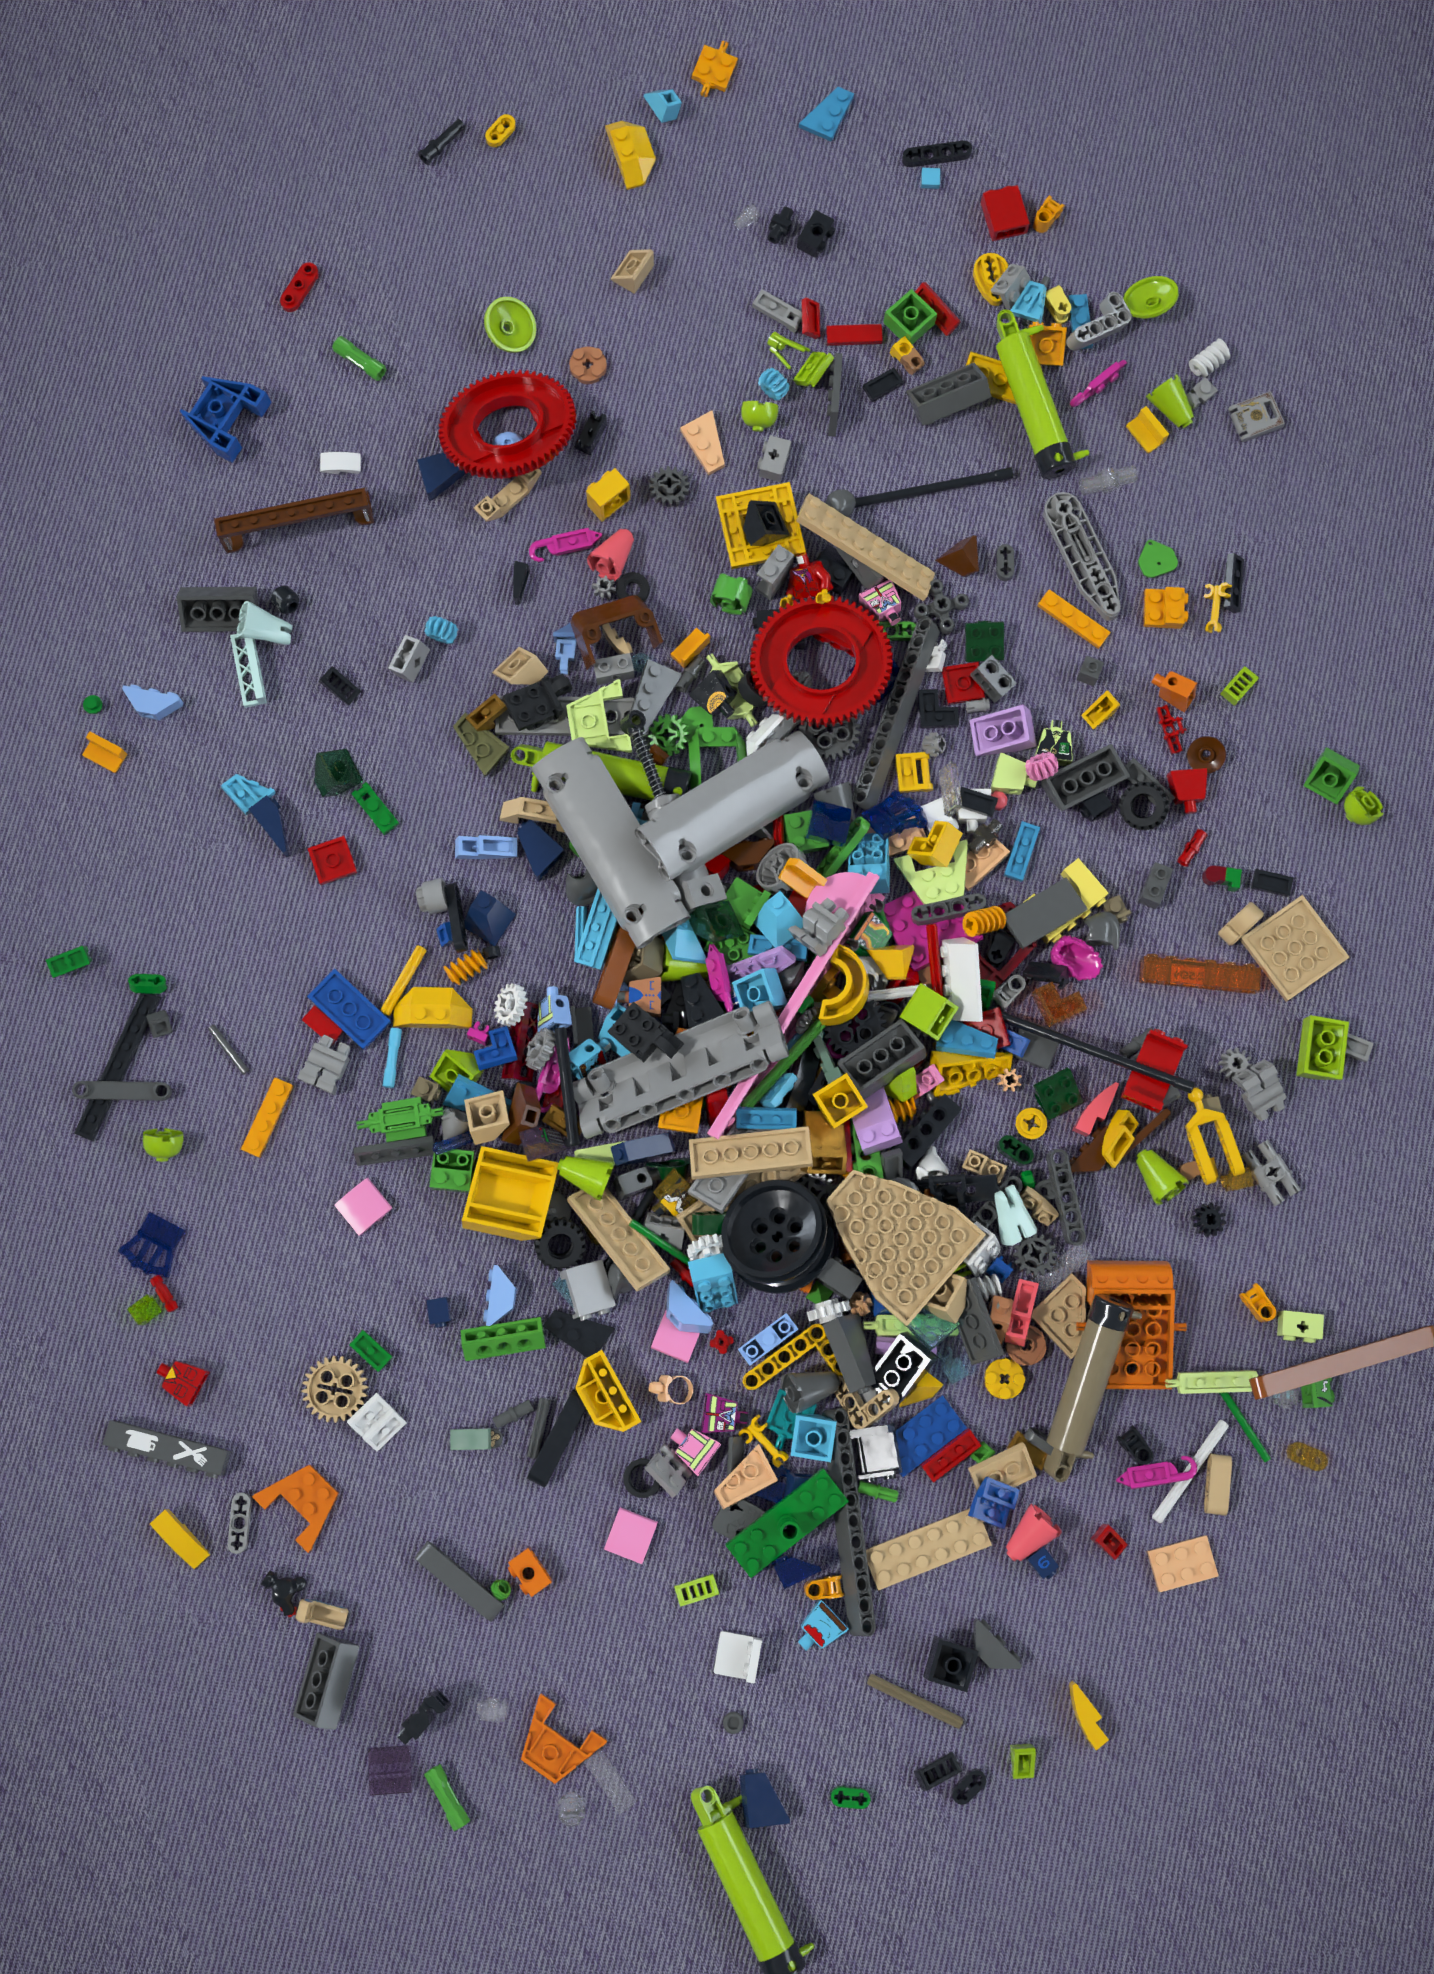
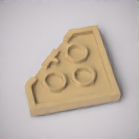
(1060, 1312)

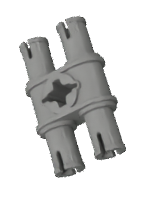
(1281, 1174)

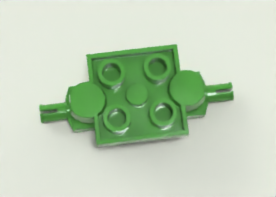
(733, 949)
(401, 1119)

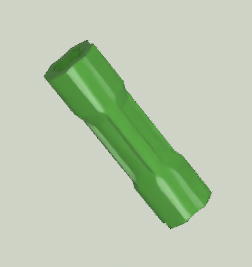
(369, 365)
(439, 1783)

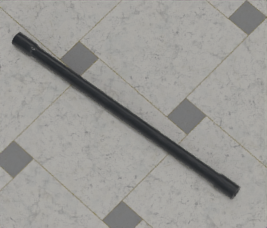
(997, 475)
(1176, 1081)

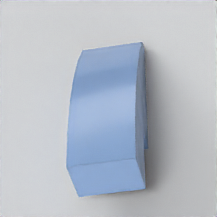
(485, 847)

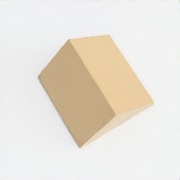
(634, 269)

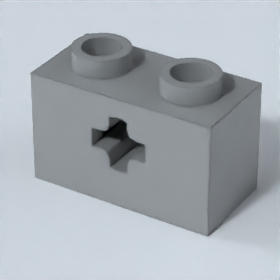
(775, 468)
(409, 658)
(613, 668)
(666, 1228)

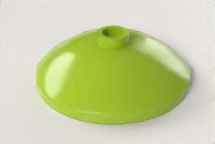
(1151, 297)
(517, 320)

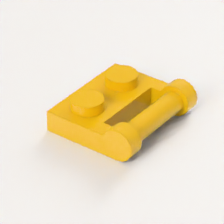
(907, 772)

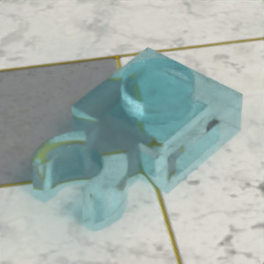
(954, 1367)

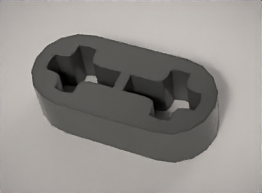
(1009, 562)
(1038, 1439)

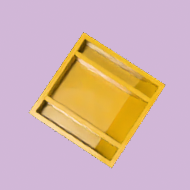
(509, 1195)

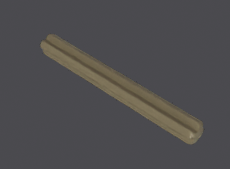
(915, 1701)

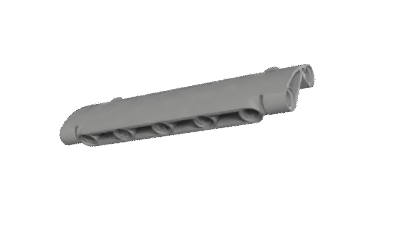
(732, 805)
(604, 838)
(710, 1059)

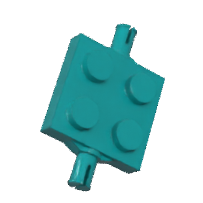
(782, 1420)

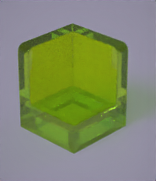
(144, 1310)

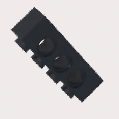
(948, 1111)

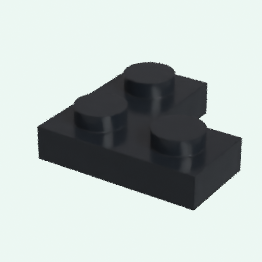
(934, 716)

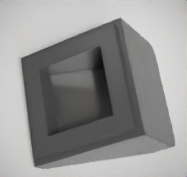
(159, 1023)

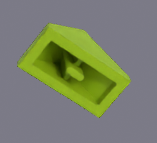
(903, 1086)
(1023, 1760)

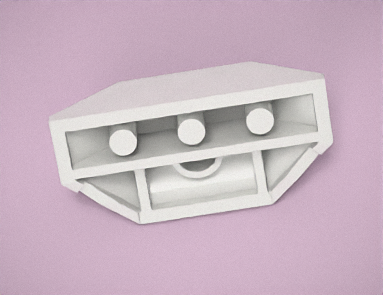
(770, 729)

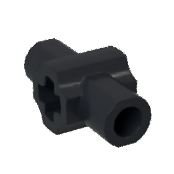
(780, 224)

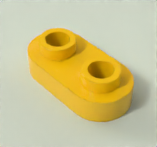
(498, 130)

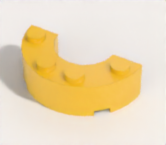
(855, 992)

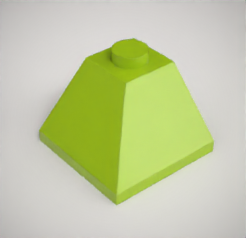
(452, 1064)

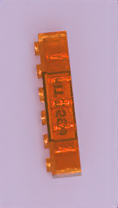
(1199, 974)

